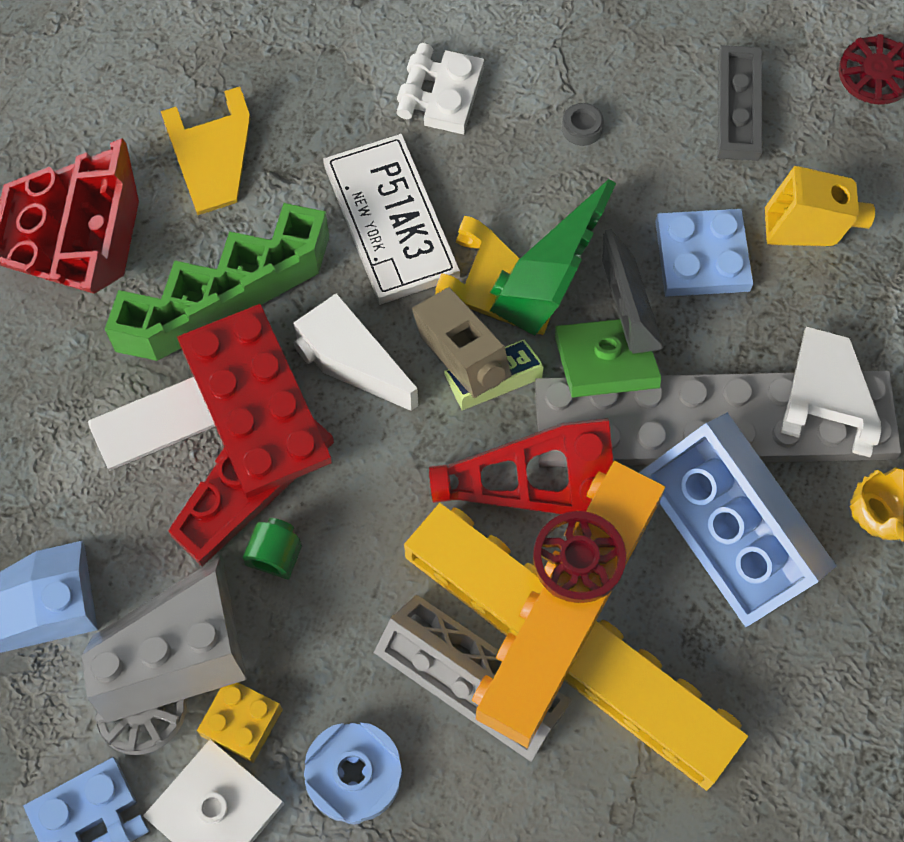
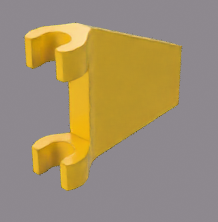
(212, 153)
(489, 262)

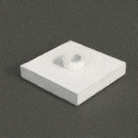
(214, 801)

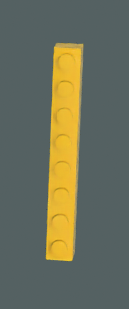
(606, 671)

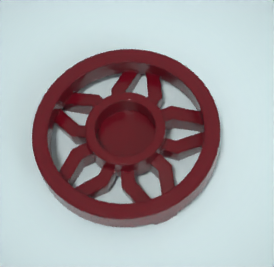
(579, 556)

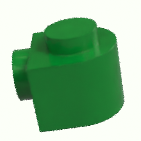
(273, 548)

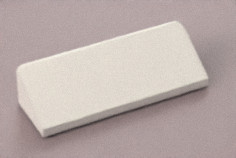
(151, 423)

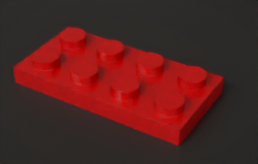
(254, 400)

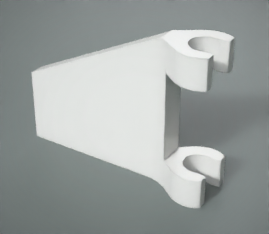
(833, 388)

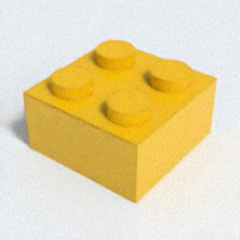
(240, 720)

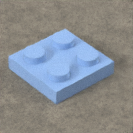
(703, 252)

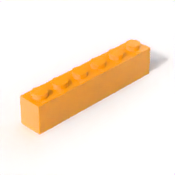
(554, 628)

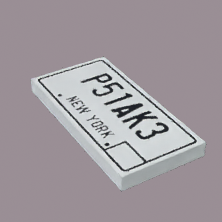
(390, 218)

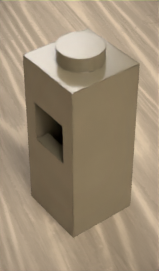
(462, 342)

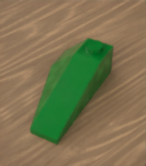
(544, 273)

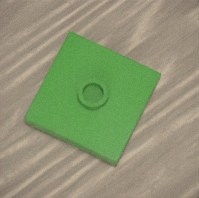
(600, 361)

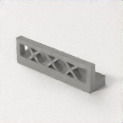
(453, 677)

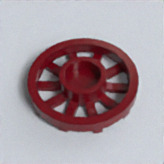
(875, 71)

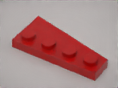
(221, 509)

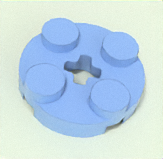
(352, 743)

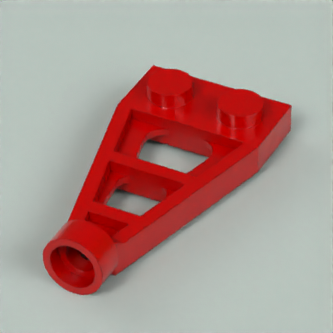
(586, 452)

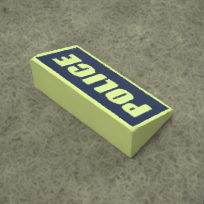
(524, 369)

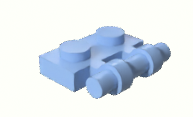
(85, 803)

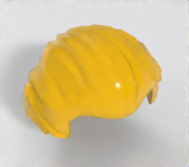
(880, 504)

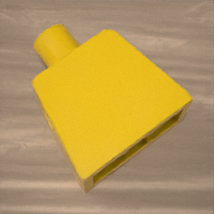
(815, 209)

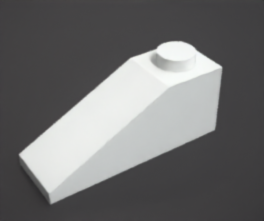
(350, 353)

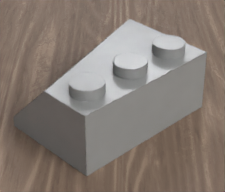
(166, 648)

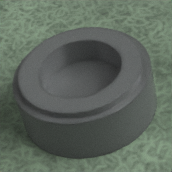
(582, 124)

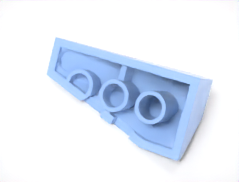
(46, 597)

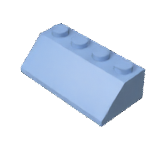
(738, 520)

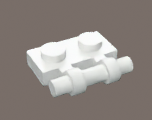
(452, 93)

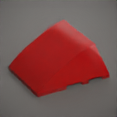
(72, 220)

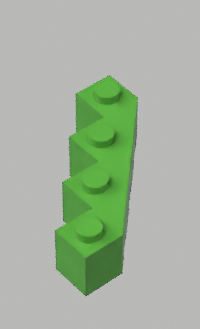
(195, 295)

